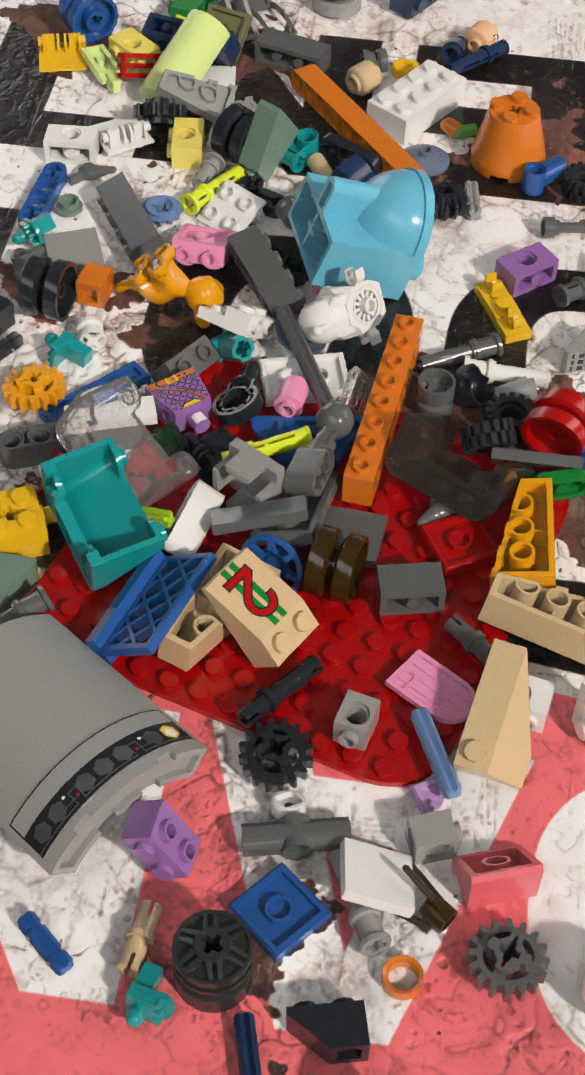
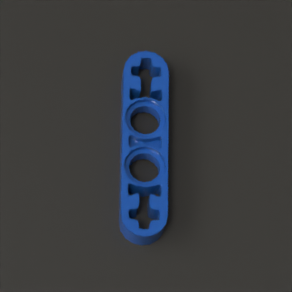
(48, 197)

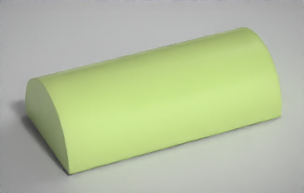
(189, 50)

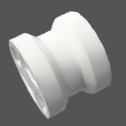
(90, 332)

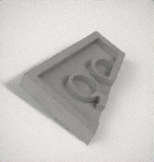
(200, 97)

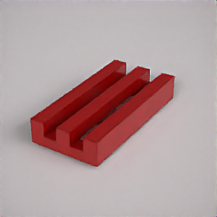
(123, 65)

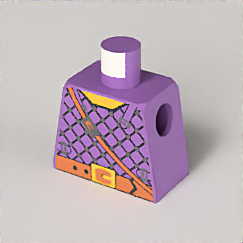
(182, 400)

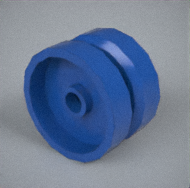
(89, 17)

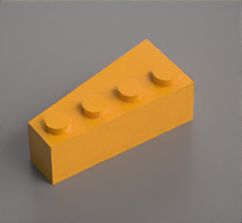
(529, 535)

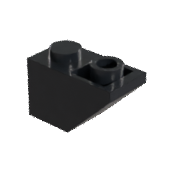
(331, 1030)

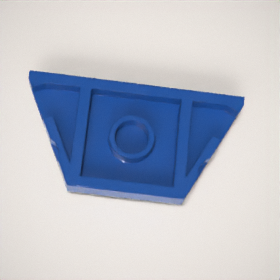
(270, 426)

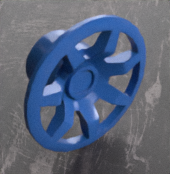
(279, 556)

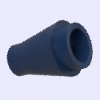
(454, 49)

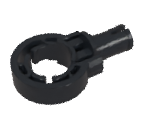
(243, 391)

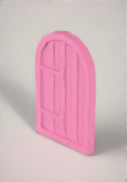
(433, 686)

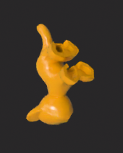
(170, 282)

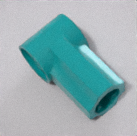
(232, 347)

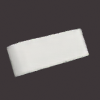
(193, 519)

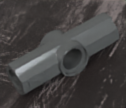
(294, 836)

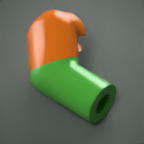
(457, 130)

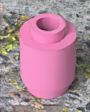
(291, 396)

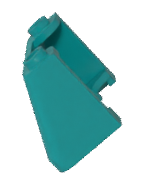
(100, 512)

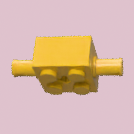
(24, 523)

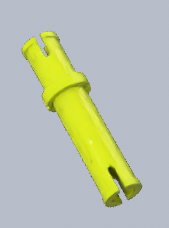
(280, 443)

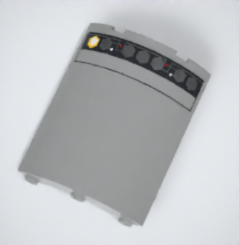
(75, 742)

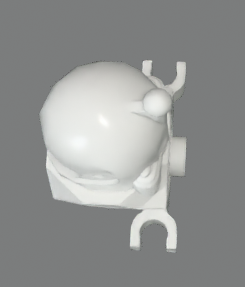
(335, 315)

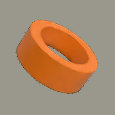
(407, 962)

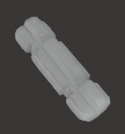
(473, 200)

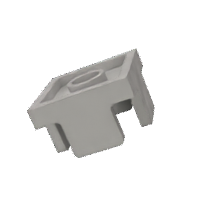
(250, 473)

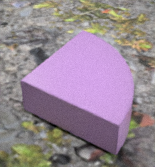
(427, 795)

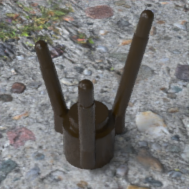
(435, 910)

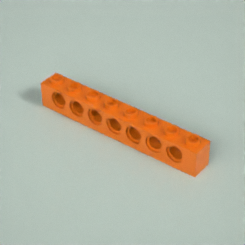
(382, 411)

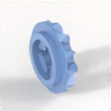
(157, 204)

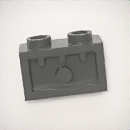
(197, 354)

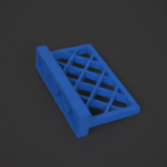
(132, 608)

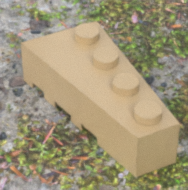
(198, 625)

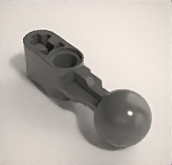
(315, 462)

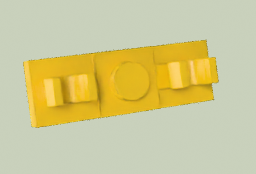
(502, 309)

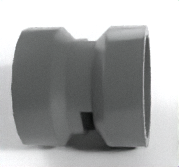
(378, 57)

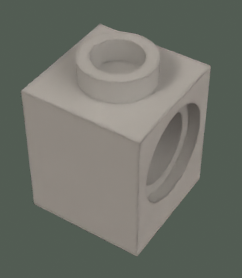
(359, 709)
(432, 836)

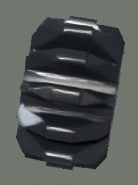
(449, 200)

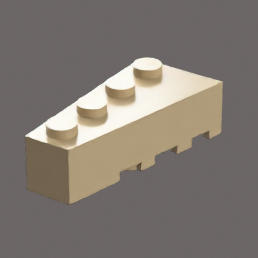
(537, 614)

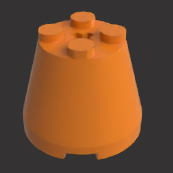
(508, 138)

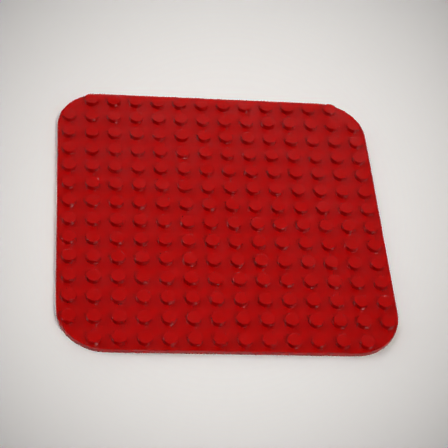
(350, 641)

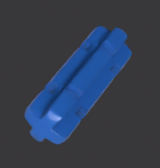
(45, 943)

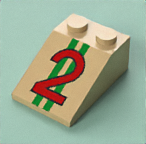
(259, 609)

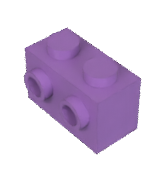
(160, 839)

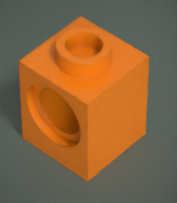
(95, 285)

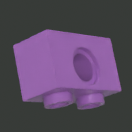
(527, 269)

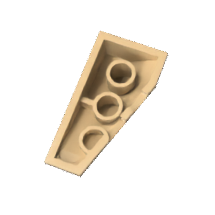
(498, 724)

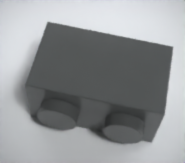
(410, 588)

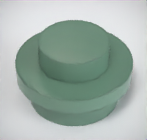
(69, 205)

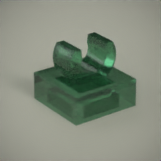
(168, 437)

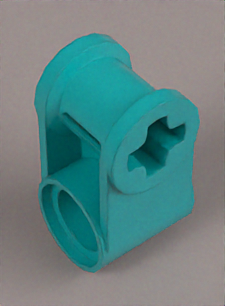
(301, 149)

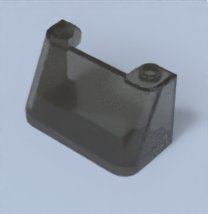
(424, 461)

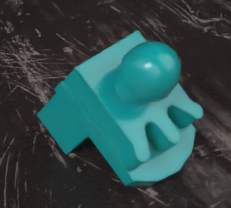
(33, 229)
(67, 347)
(144, 1000)

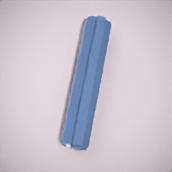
(436, 753)

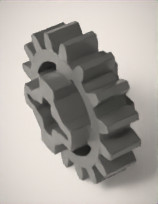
(520, 972)

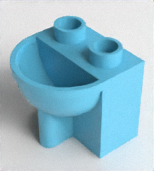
(364, 225)

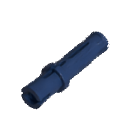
(484, 55)

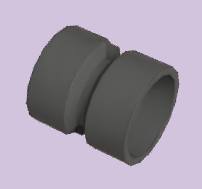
(435, 392)

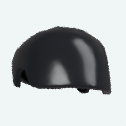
(471, 387)

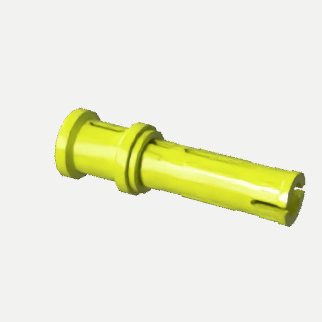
(204, 192)

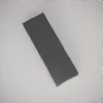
(535, 459)
(259, 515)

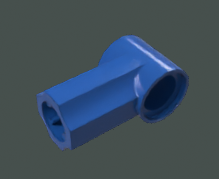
(538, 175)

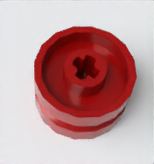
(556, 422)

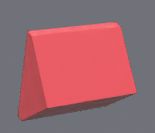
(497, 875)

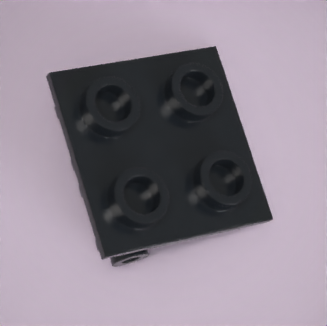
(206, 450)

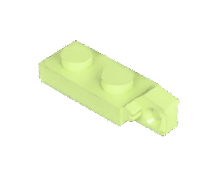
(102, 66)

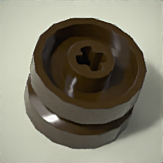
(336, 564)

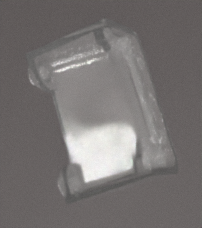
(111, 412)

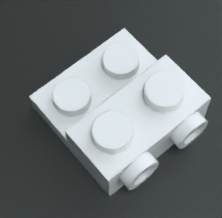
(241, 320)

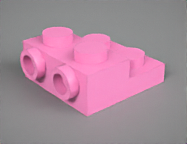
(202, 246)

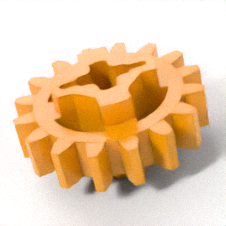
(34, 388)

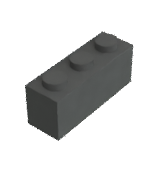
(290, 50)

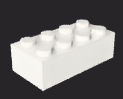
(417, 101)

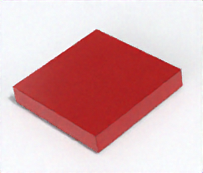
(458, 544)

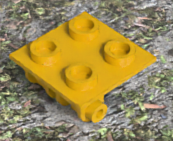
(61, 55)

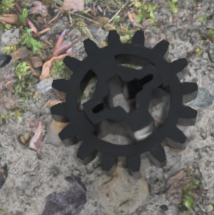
(159, 111)
(278, 749)

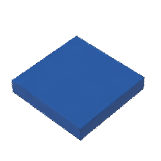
(279, 912)

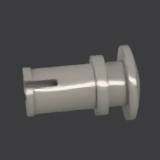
(211, 166)

